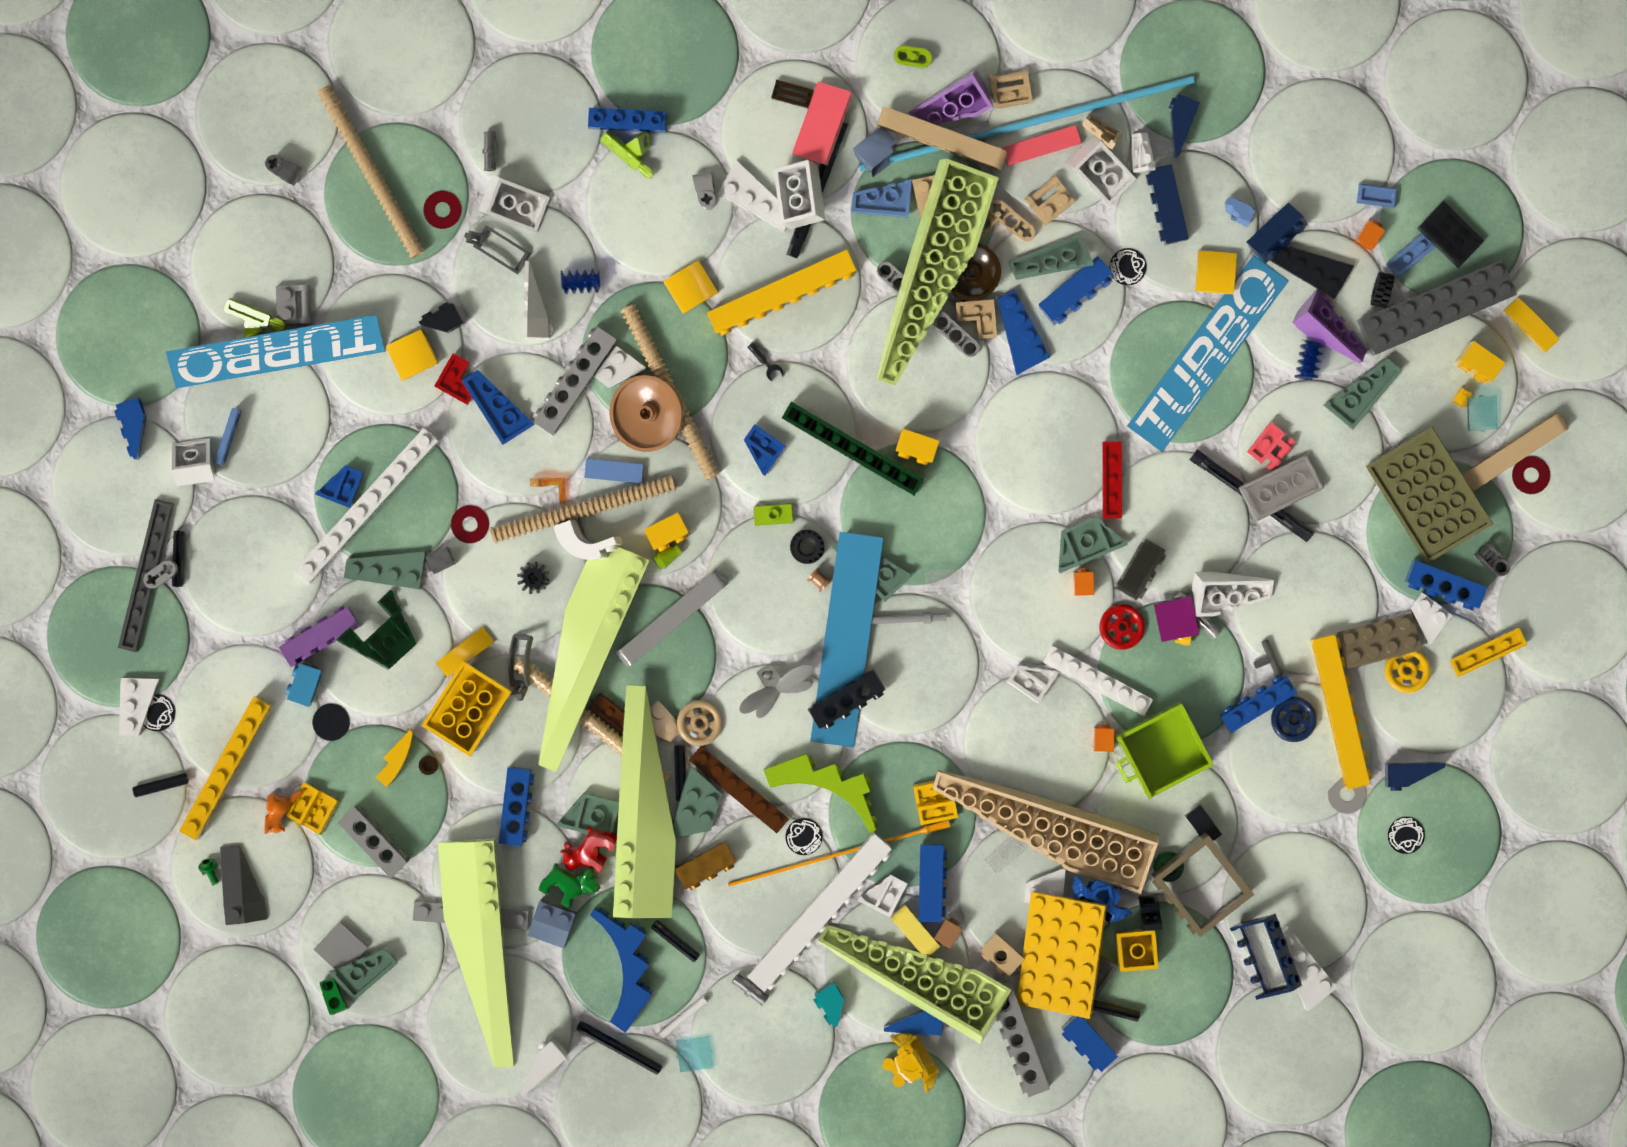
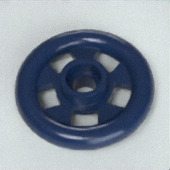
(1303, 706)

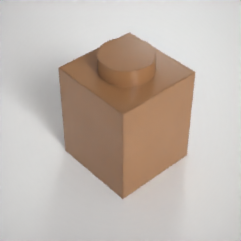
(948, 932)

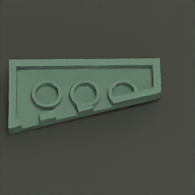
(889, 577)

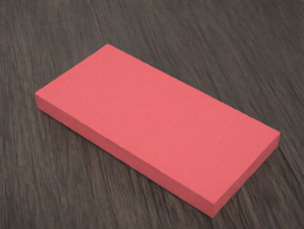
(822, 123)

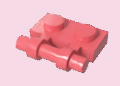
(1266, 442)

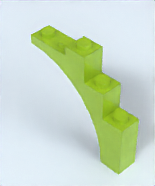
(829, 777)

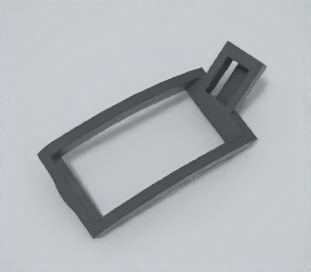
(481, 237)
(517, 684)

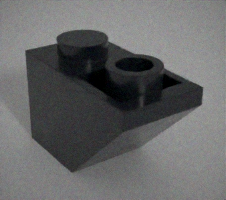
(444, 320)

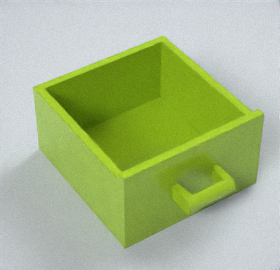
(1163, 750)

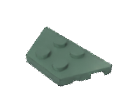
(1087, 542)
(696, 805)
(591, 812)

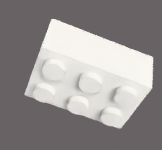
(799, 194)

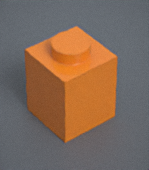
(1370, 234)
(1083, 582)
(1103, 738)

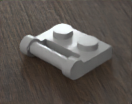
(287, 304)

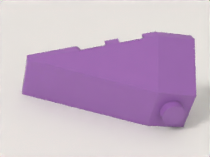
(959, 100)
(1322, 324)

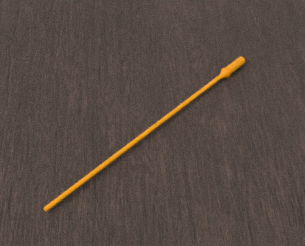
(927, 829)

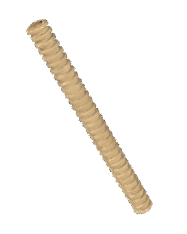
(370, 171)
(658, 368)
(582, 509)
(587, 718)

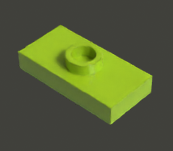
(773, 514)

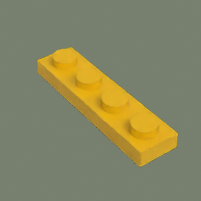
(1488, 652)

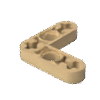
(994, 217)

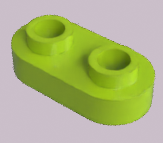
(913, 55)

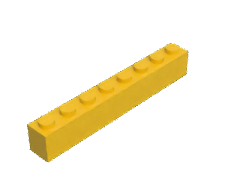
(781, 292)
(1340, 711)
(225, 768)

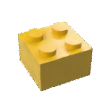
(1479, 362)
(916, 446)
(667, 531)
(1136, 950)

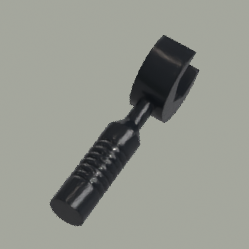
(762, 359)

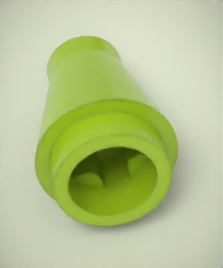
(666, 557)

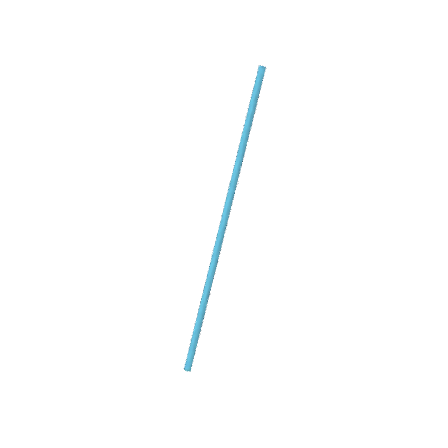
(1050, 117)

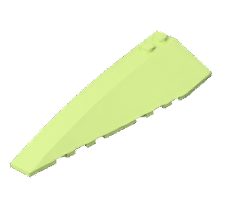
(945, 990)

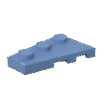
(884, 201)

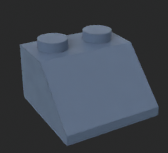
(551, 923)

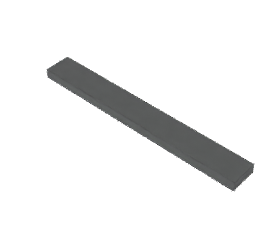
(149, 559)

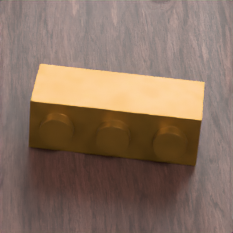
(706, 866)

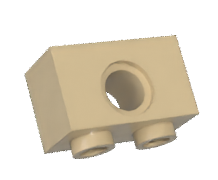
(995, 944)

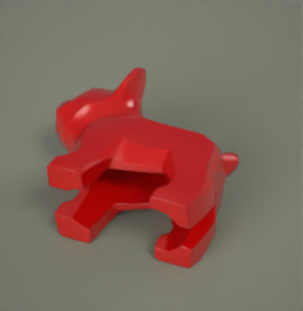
(588, 852)

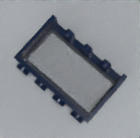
(1268, 955)

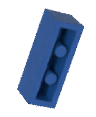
(1088, 1043)

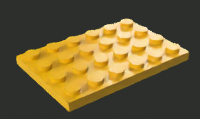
(1061, 954)

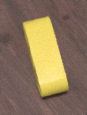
(915, 931)

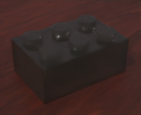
(1140, 569)

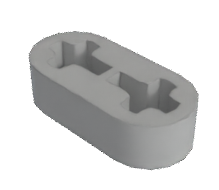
(158, 571)

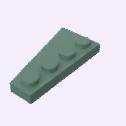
(1058, 257)
(1361, 395)
(395, 569)

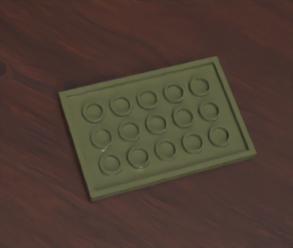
(1429, 494)

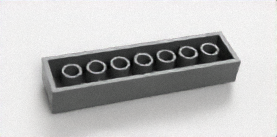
(1437, 307)

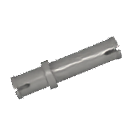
(1213, 631)

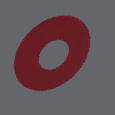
(442, 222)
(1537, 486)
(482, 524)

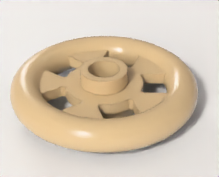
(706, 708)

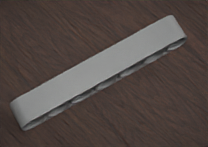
(951, 325)
(672, 618)

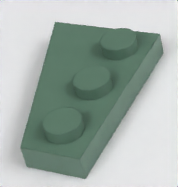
(364, 972)

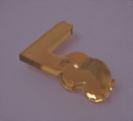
(542, 482)

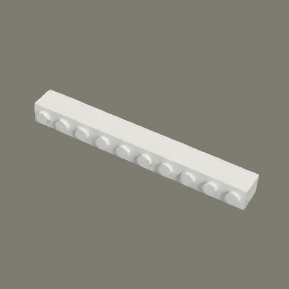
(367, 505)
(819, 911)

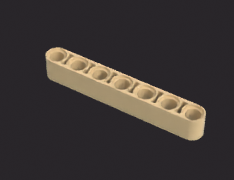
(942, 138)
(1515, 451)

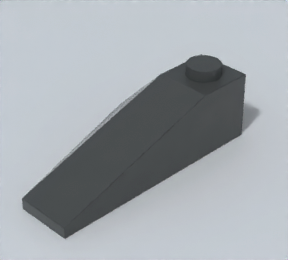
(240, 890)

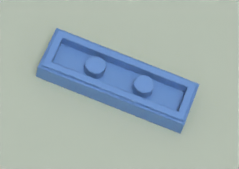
(1410, 255)
(228, 436)
(613, 471)

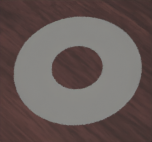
(1346, 807)

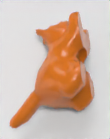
(277, 807)

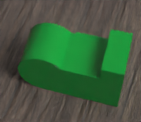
(333, 996)

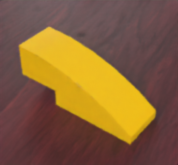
(1531, 325)
(465, 651)
(396, 759)

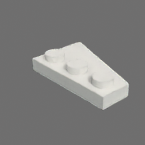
(135, 701)

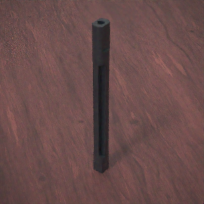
(824, 171)
(1234, 483)

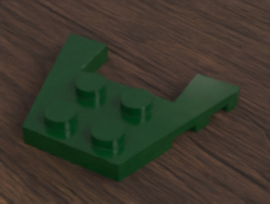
(388, 642)

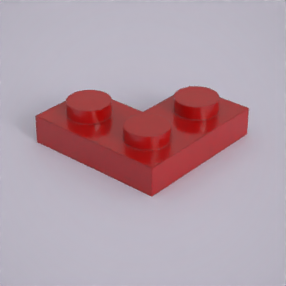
(450, 379)

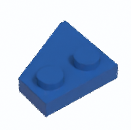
(763, 448)
(342, 486)

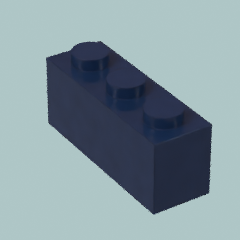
(1277, 233)

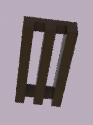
(792, 86)

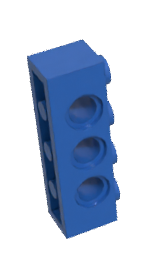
(627, 120)
(1419, 570)
(507, 835)

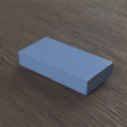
(1376, 195)

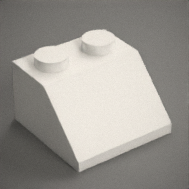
(193, 462)

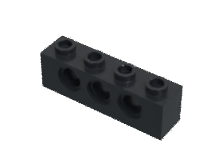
(869, 679)

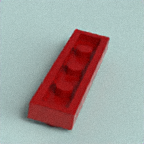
(1111, 480)

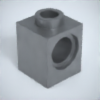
(439, 560)

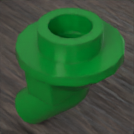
(209, 868)

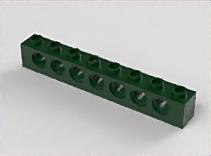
(852, 448)

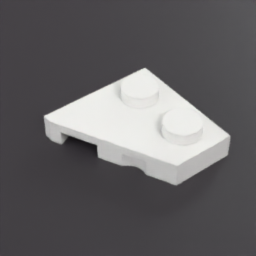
(1049, 883)
(884, 895)

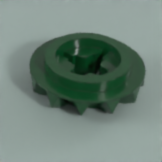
(1158, 862)

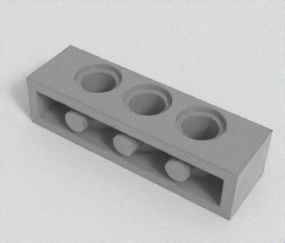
(349, 824)

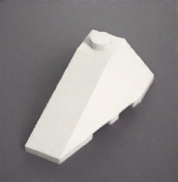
(535, 318)
(1223, 591)

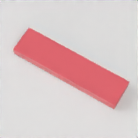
(1042, 145)

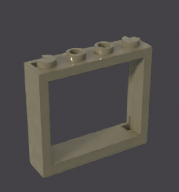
(1181, 857)

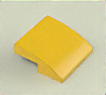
(1215, 272)
(690, 287)
(412, 354)
(932, 805)
(313, 808)

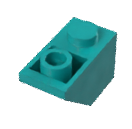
(831, 1001)

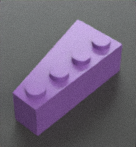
(318, 637)

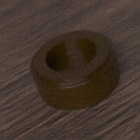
(428, 765)

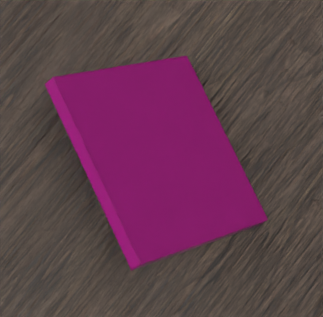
(1176, 619)

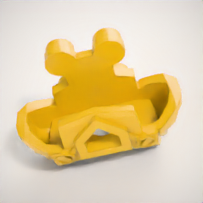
(912, 1062)

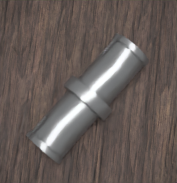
(489, 151)
(750, 989)

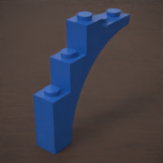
(633, 966)

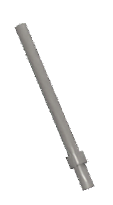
(926, 618)

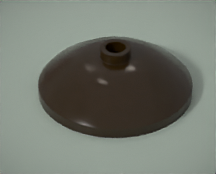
(986, 278)

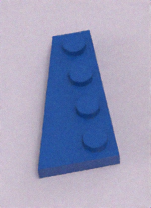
(1022, 337)
(497, 409)

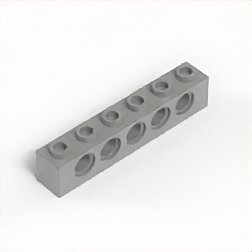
(552, 424)
(1039, 1082)

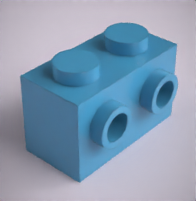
(304, 684)

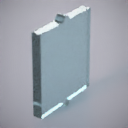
(1482, 413)
(694, 1054)

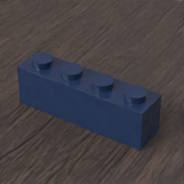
(1168, 205)

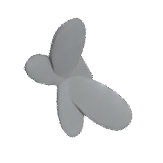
(765, 698)

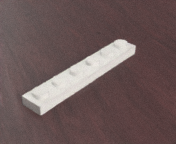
(1097, 680)

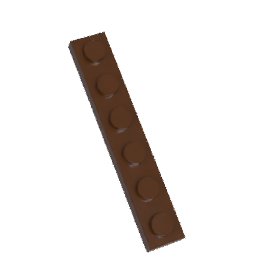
(738, 789)

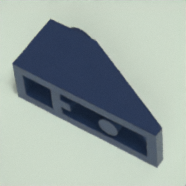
(1181, 119)
(1405, 774)

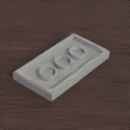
(1281, 488)

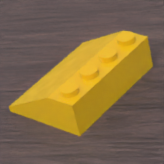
(467, 708)

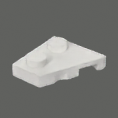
(1141, 154)
(618, 368)
(1429, 616)
(1032, 681)

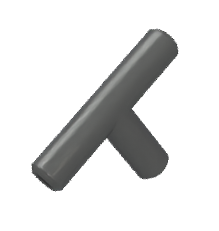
(1270, 658)

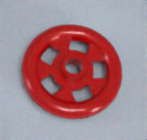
(1105, 626)

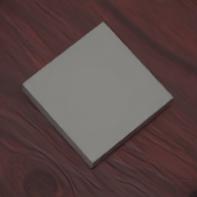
(340, 946)

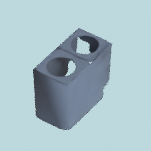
(875, 151)

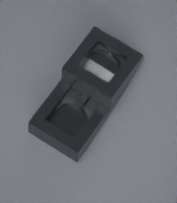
(1202, 822)
(1150, 913)

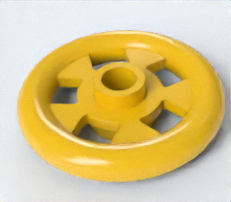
(1416, 684)

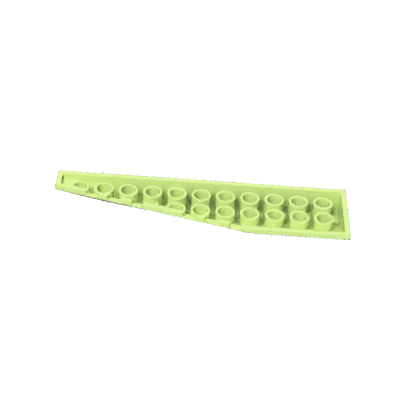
(939, 255)
(585, 641)
(644, 820)
(476, 932)

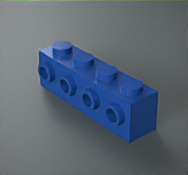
(1076, 291)
(1259, 703)
(931, 883)

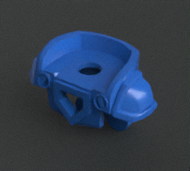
(1101, 893)

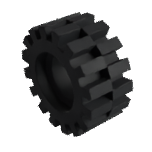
(1382, 290)
(795, 546)

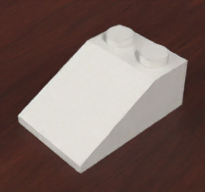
(1101, 170)
(513, 203)
(546, 1060)

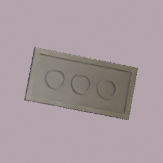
(1379, 641)

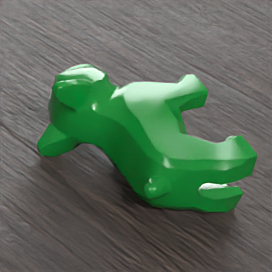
(570, 884)

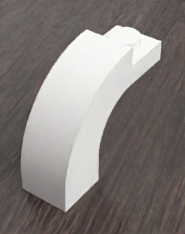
(574, 542)

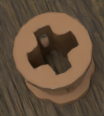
(819, 579)

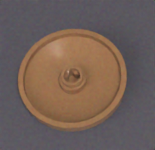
(646, 413)

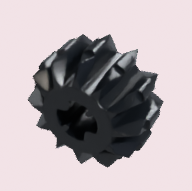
(538, 573)

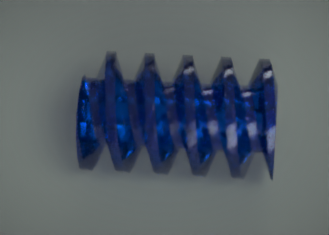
(581, 282)
(1309, 360)

